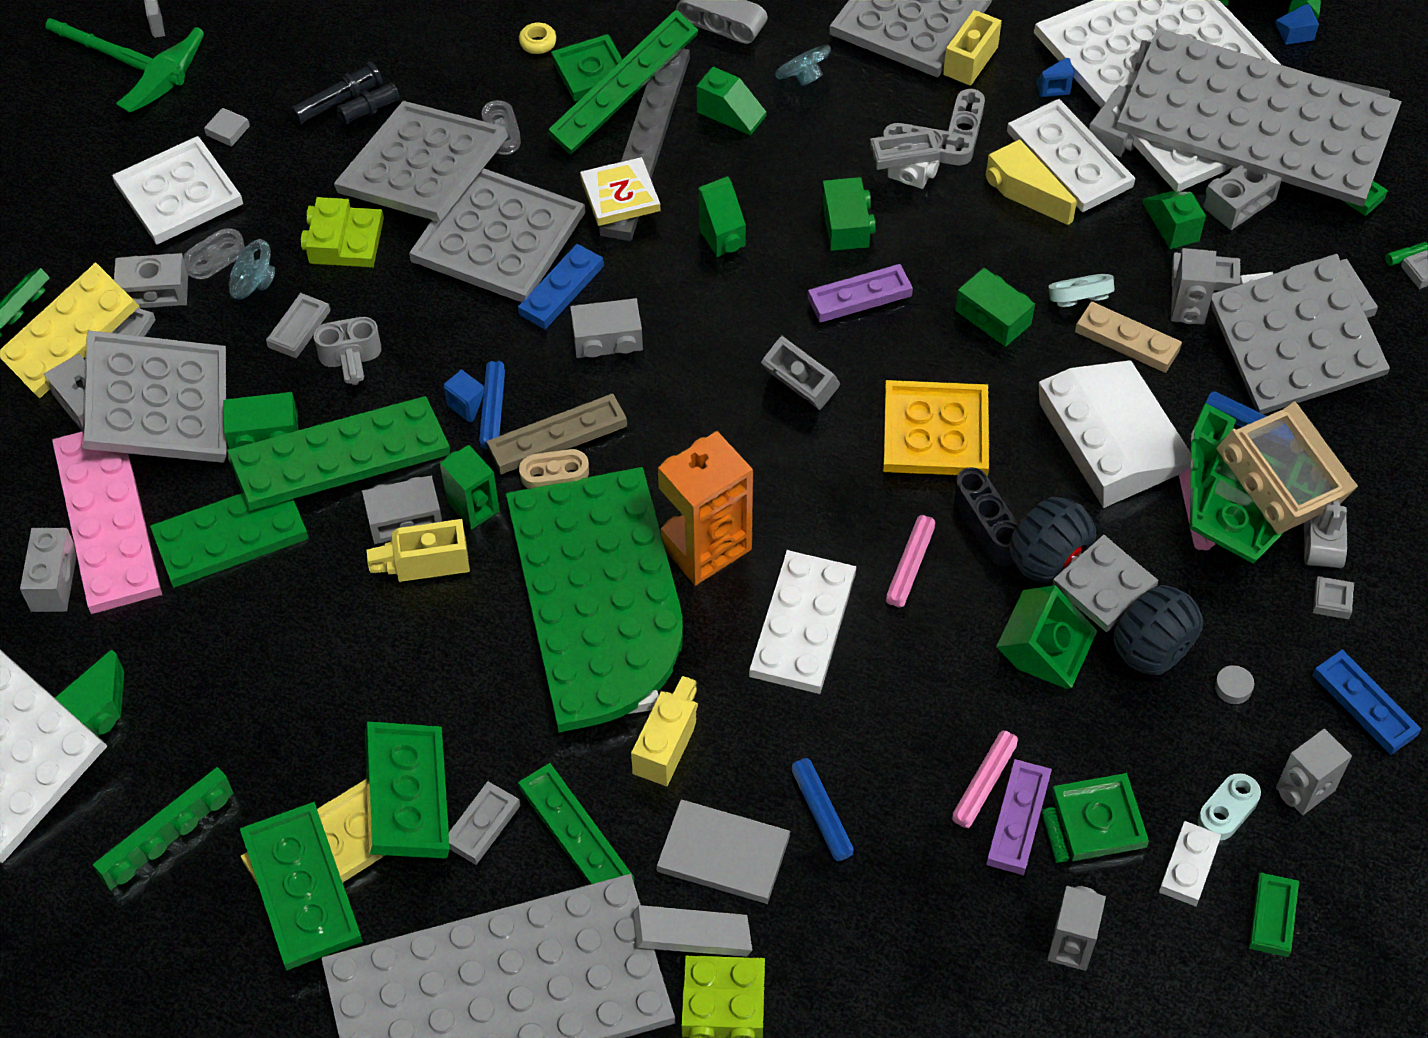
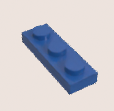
(561, 286)
(1366, 702)

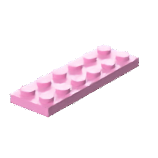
(106, 525)

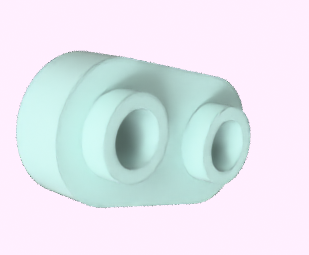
(1092, 287)
(1231, 804)

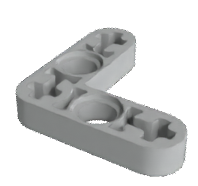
(955, 137)

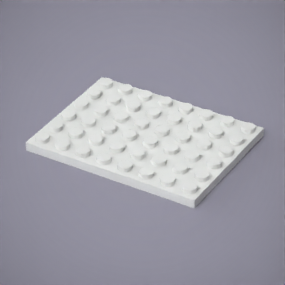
(1103, 51)

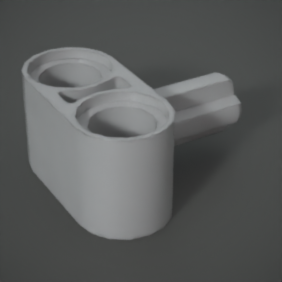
(348, 345)
(1326, 537)

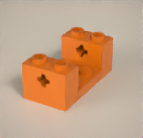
(715, 499)

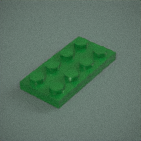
(224, 536)
(406, 790)
(300, 886)

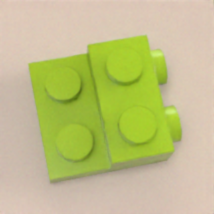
(341, 233)
(723, 997)

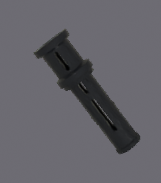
(351, 85)

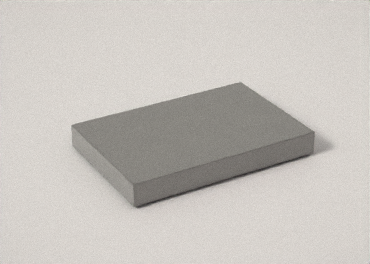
(723, 851)

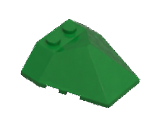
(1218, 501)

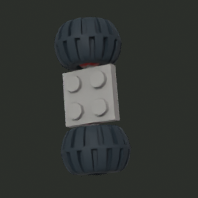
(1060, 549)

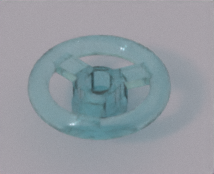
(804, 65)
(254, 272)

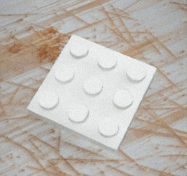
(177, 190)

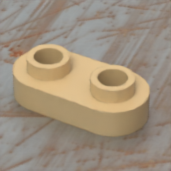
(553, 468)

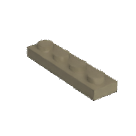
(557, 432)

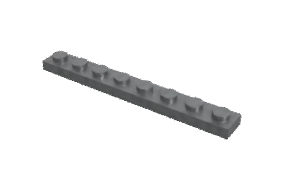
(650, 129)

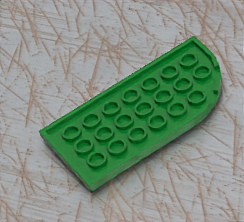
(598, 593)

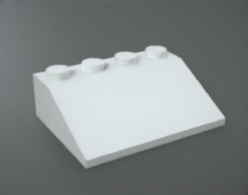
(1113, 429)

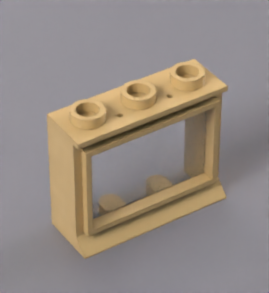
(1286, 467)

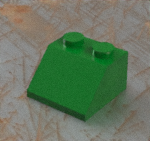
(1047, 636)

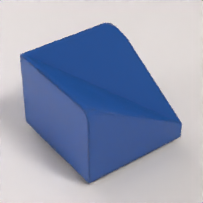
(1298, 25)
(1056, 79)
(464, 395)

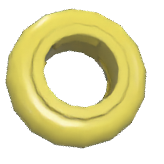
(537, 30)

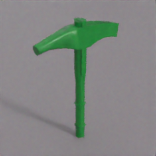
(159, 73)

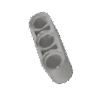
(730, 18)

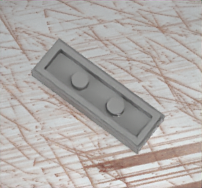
(692, 931)

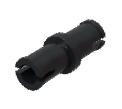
(367, 103)

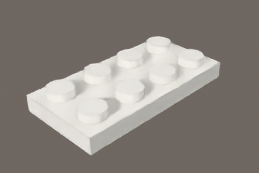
(1072, 154)
(803, 622)

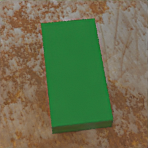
(1274, 914)

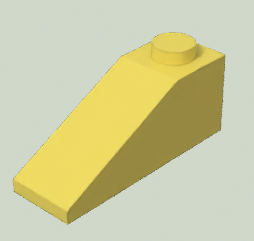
(1027, 181)

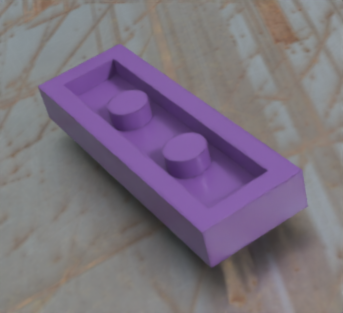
(860, 293)
(1019, 817)

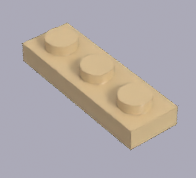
(1128, 337)

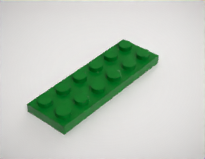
(337, 453)

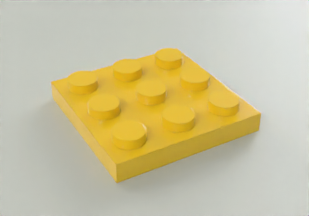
(935, 427)

